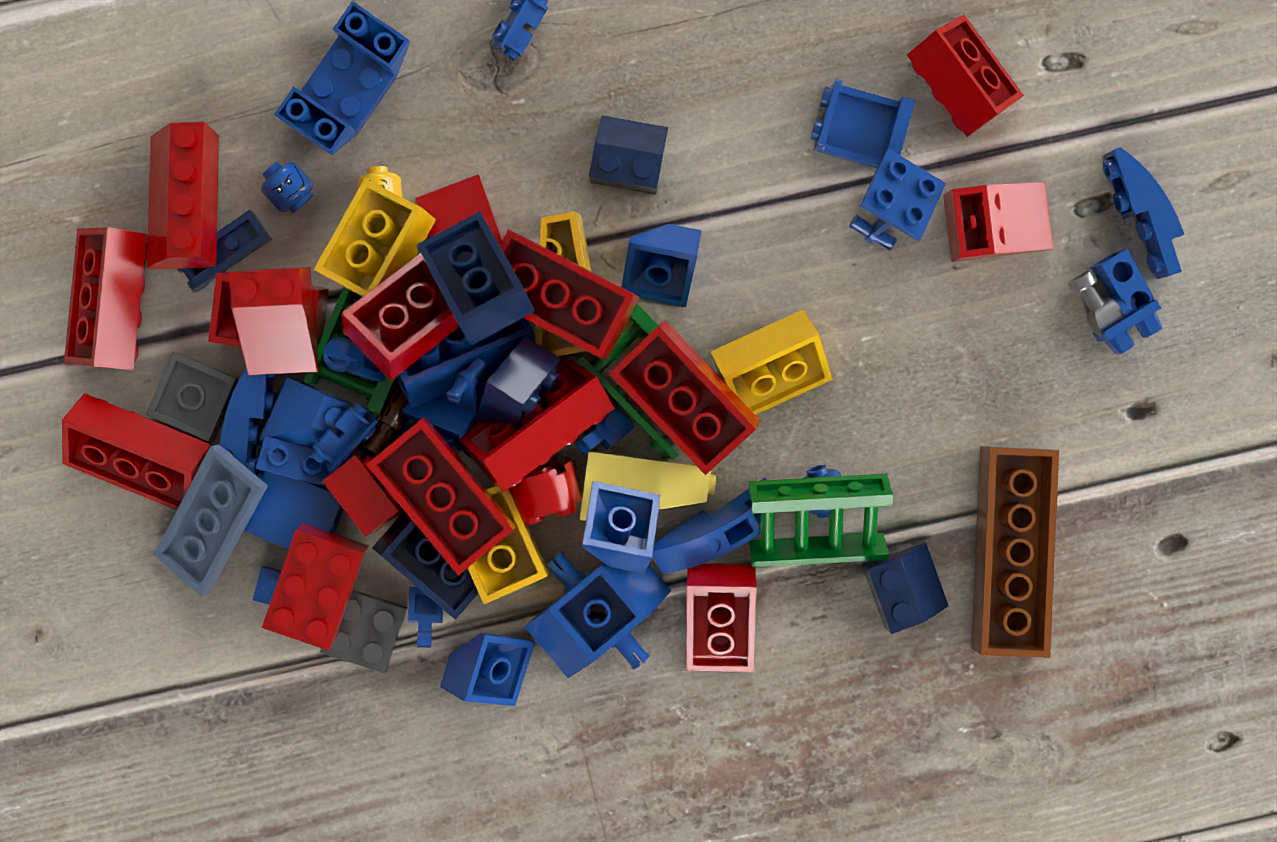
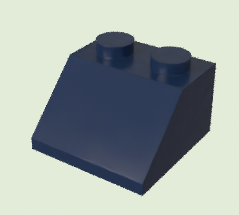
(628, 154)
(518, 383)
(905, 588)

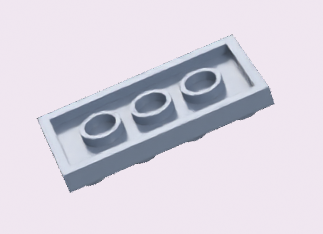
(210, 520)

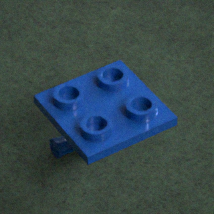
(901, 198)
(458, 407)

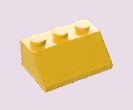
(373, 239)
(774, 362)
(512, 561)

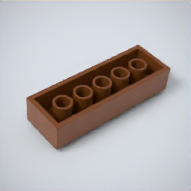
(1015, 551)

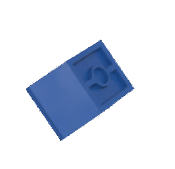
(346, 81)

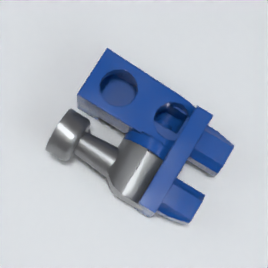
(1127, 305)

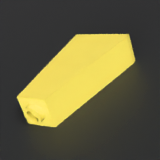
(675, 482)

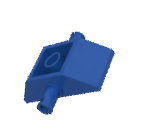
(575, 636)

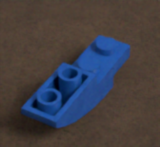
(1143, 197)
(240, 431)
(707, 536)

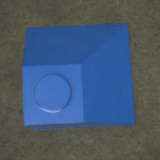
(662, 264)
(303, 414)
(621, 526)
(488, 669)

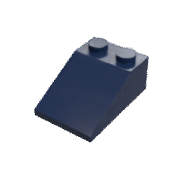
(475, 278)
(421, 563)

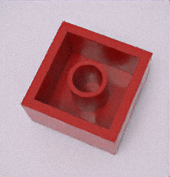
(362, 495)

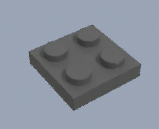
(192, 396)
(368, 632)

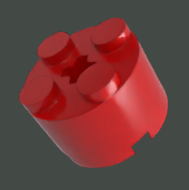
(547, 491)

